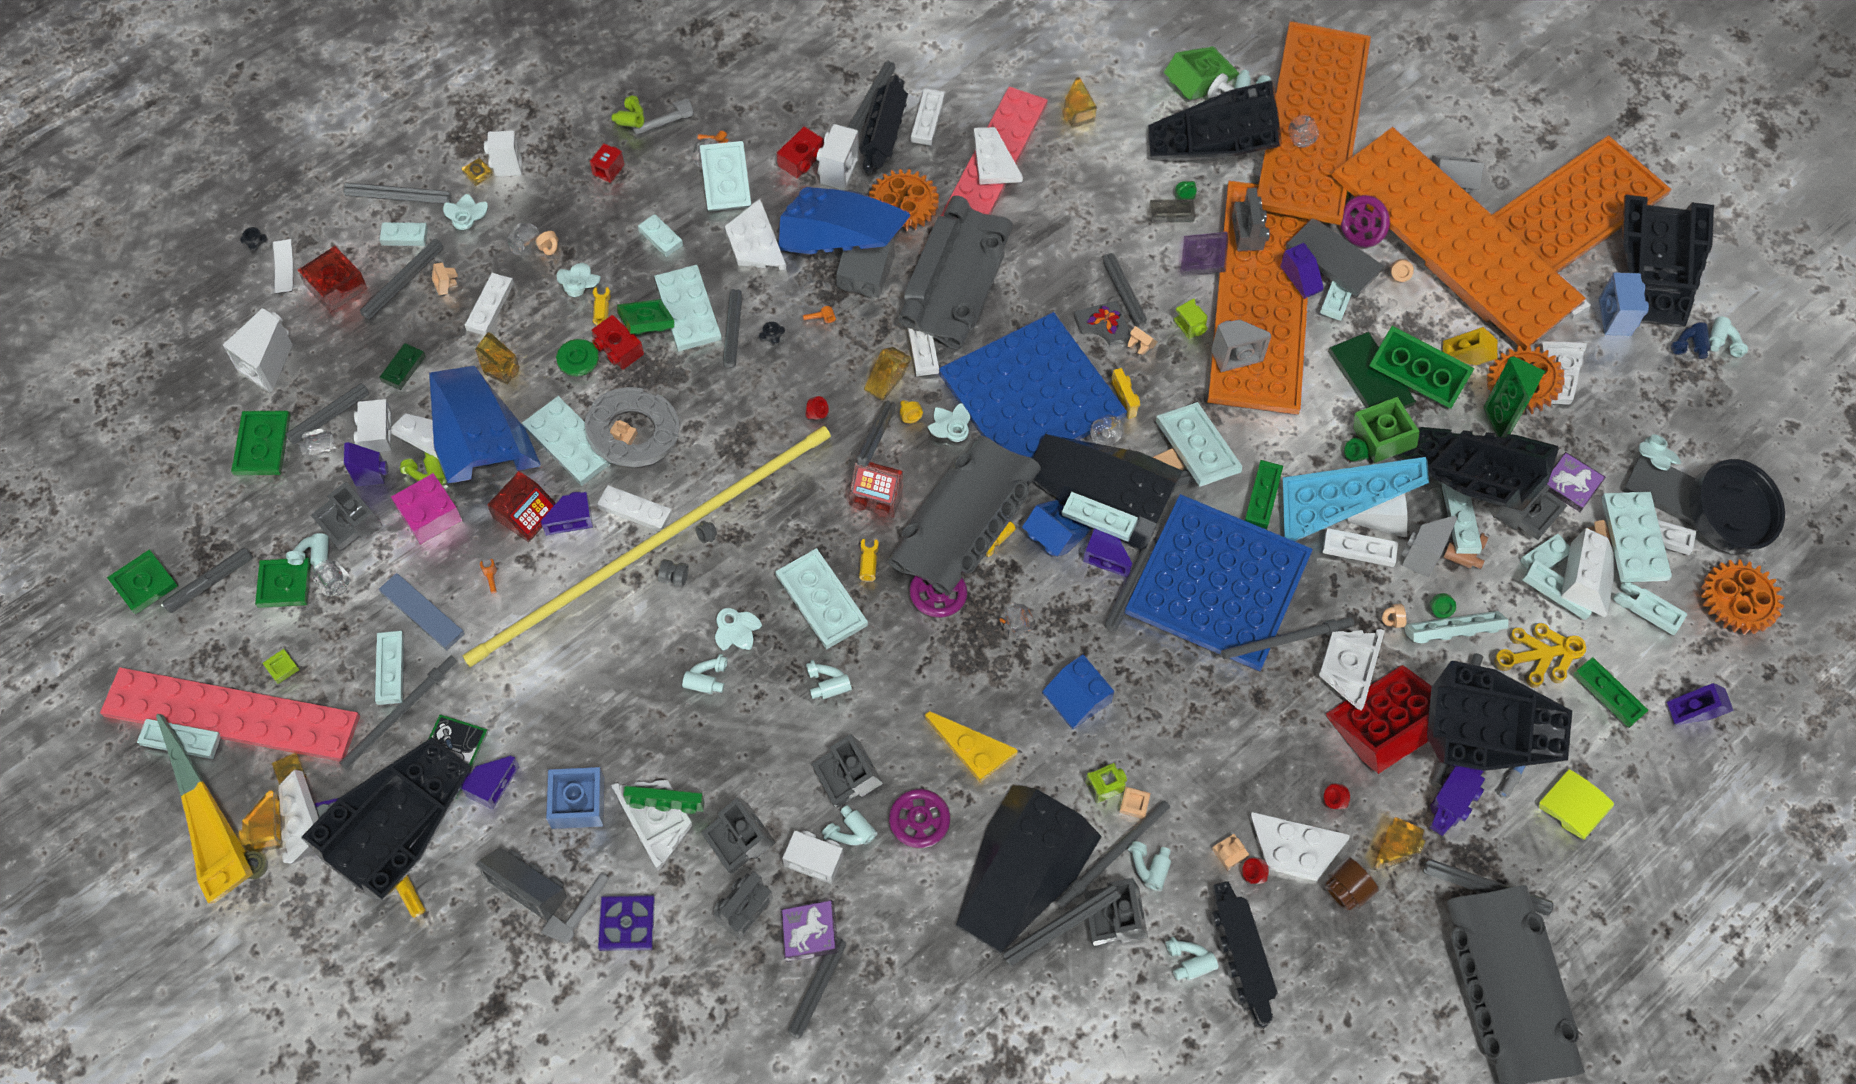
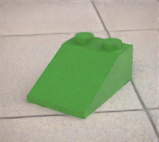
(1197, 69)

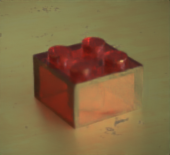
(332, 279)

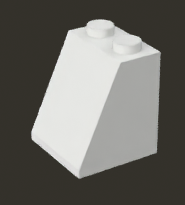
(260, 349)

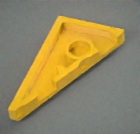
(975, 750)

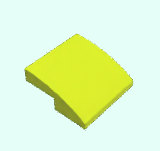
(1576, 804)

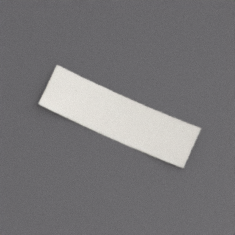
(283, 266)

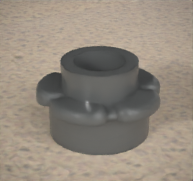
(706, 531)

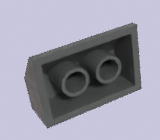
(522, 882)

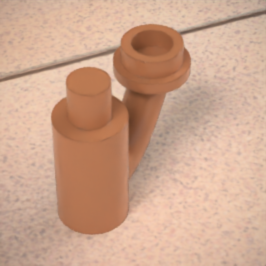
(1466, 560)

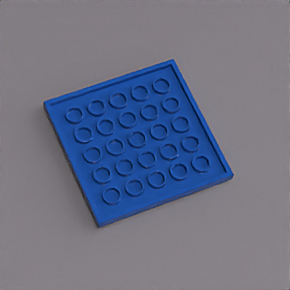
(1031, 387)
(1218, 580)

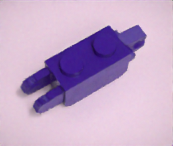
(1455, 797)

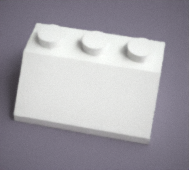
(1590, 572)

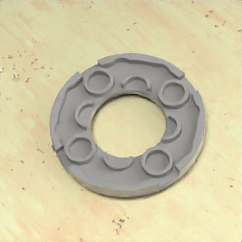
(636, 400)

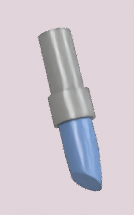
(1511, 780)

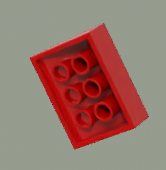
(1390, 722)

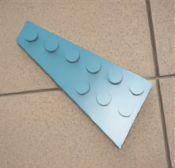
(1332, 496)

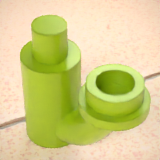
(630, 119)
(431, 464)

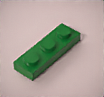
(1263, 494)
(1610, 692)
(664, 799)

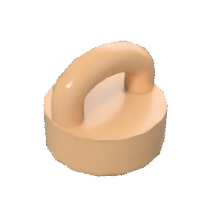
(547, 240)
(1401, 270)
(1398, 616)

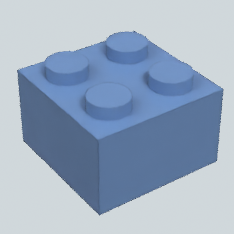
(1623, 304)
(575, 798)

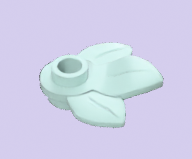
(465, 210)
(577, 279)
(948, 422)
(1655, 448)
(737, 632)

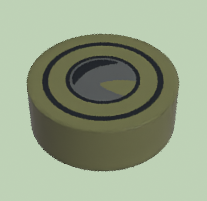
(257, 863)

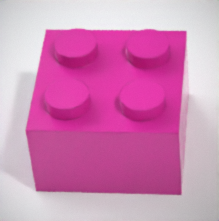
(426, 508)

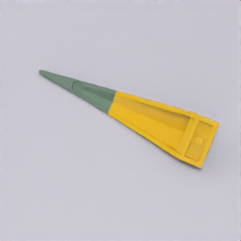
(215, 847)

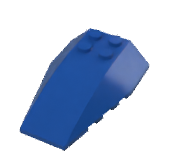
(836, 220)
(474, 425)

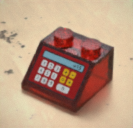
(876, 489)
(521, 506)

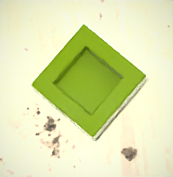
(280, 666)

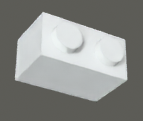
(503, 153)
(373, 425)
(813, 856)

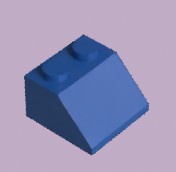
(1054, 530)
(1078, 692)

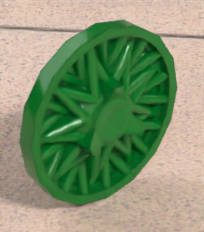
(577, 357)

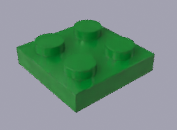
(645, 316)
(142, 582)
(282, 583)

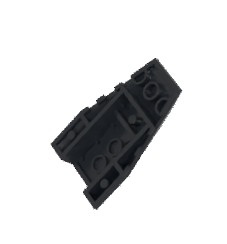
(1669, 253)
(1486, 467)
(1109, 476)
(1023, 865)

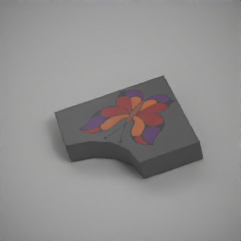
(1104, 321)

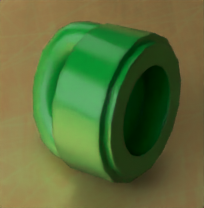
(1186, 190)
(1356, 450)
(1443, 605)

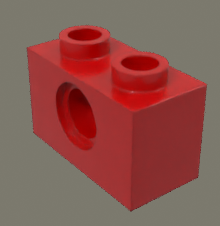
(799, 152)
(613, 331)

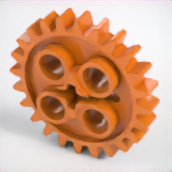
(919, 200)
(1550, 383)
(1742, 596)

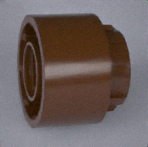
(1350, 884)

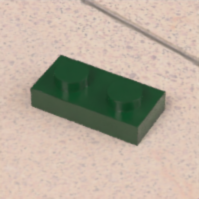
(402, 366)

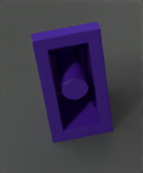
(1302, 270)
(364, 465)
(568, 514)
(1107, 553)
(1700, 705)
(490, 781)

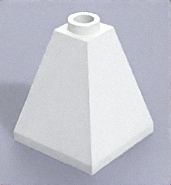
(1385, 517)

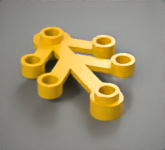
(1542, 652)

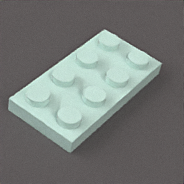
(690, 307)
(564, 438)
(1199, 444)
(1636, 537)
(821, 598)

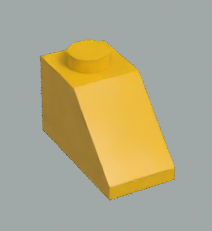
(1472, 347)

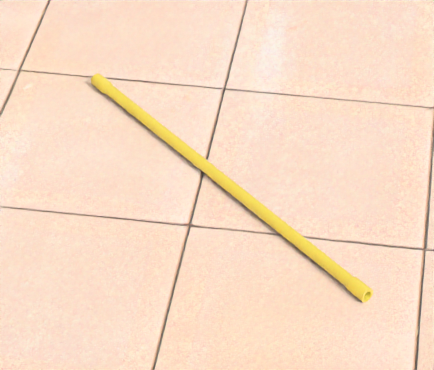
(484, 649)

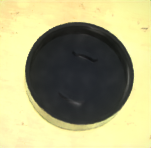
(1737, 506)

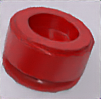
(817, 408)
(1337, 796)
(1255, 871)

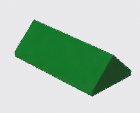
(1421, 367)
(1511, 395)

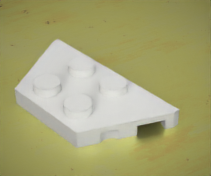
(754, 239)
(1351, 663)
(656, 829)
(1295, 846)

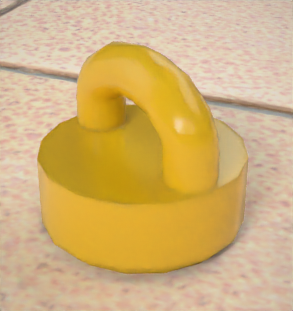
(910, 411)

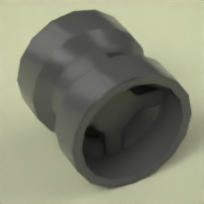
(673, 573)

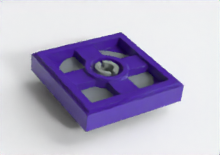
(626, 923)

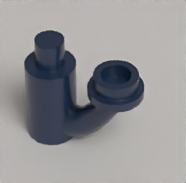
(1700, 338)

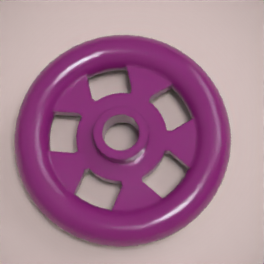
(1379, 211)
(927, 607)
(920, 839)

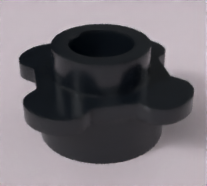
(253, 238)
(772, 327)

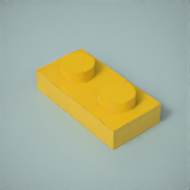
(1122, 387)

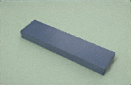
(421, 611)

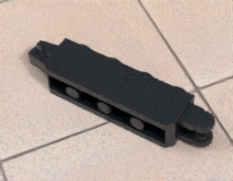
(883, 124)
(1244, 952)

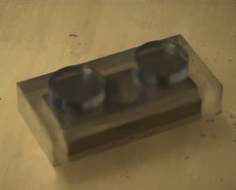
(1172, 211)

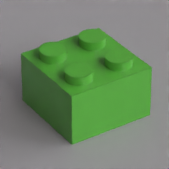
(1386, 429)

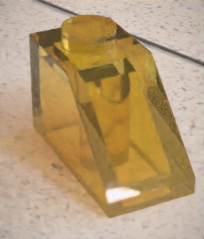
(1079, 105)
(497, 359)
(887, 372)
(262, 825)
(1399, 844)

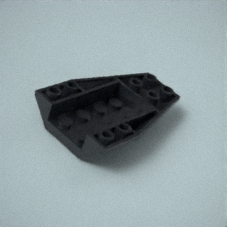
(1219, 127)
(1494, 721)
(389, 820)

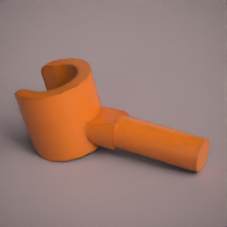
(720, 137)
(826, 313)
(489, 572)

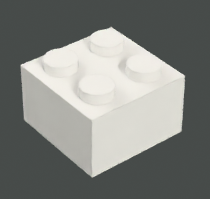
(838, 156)

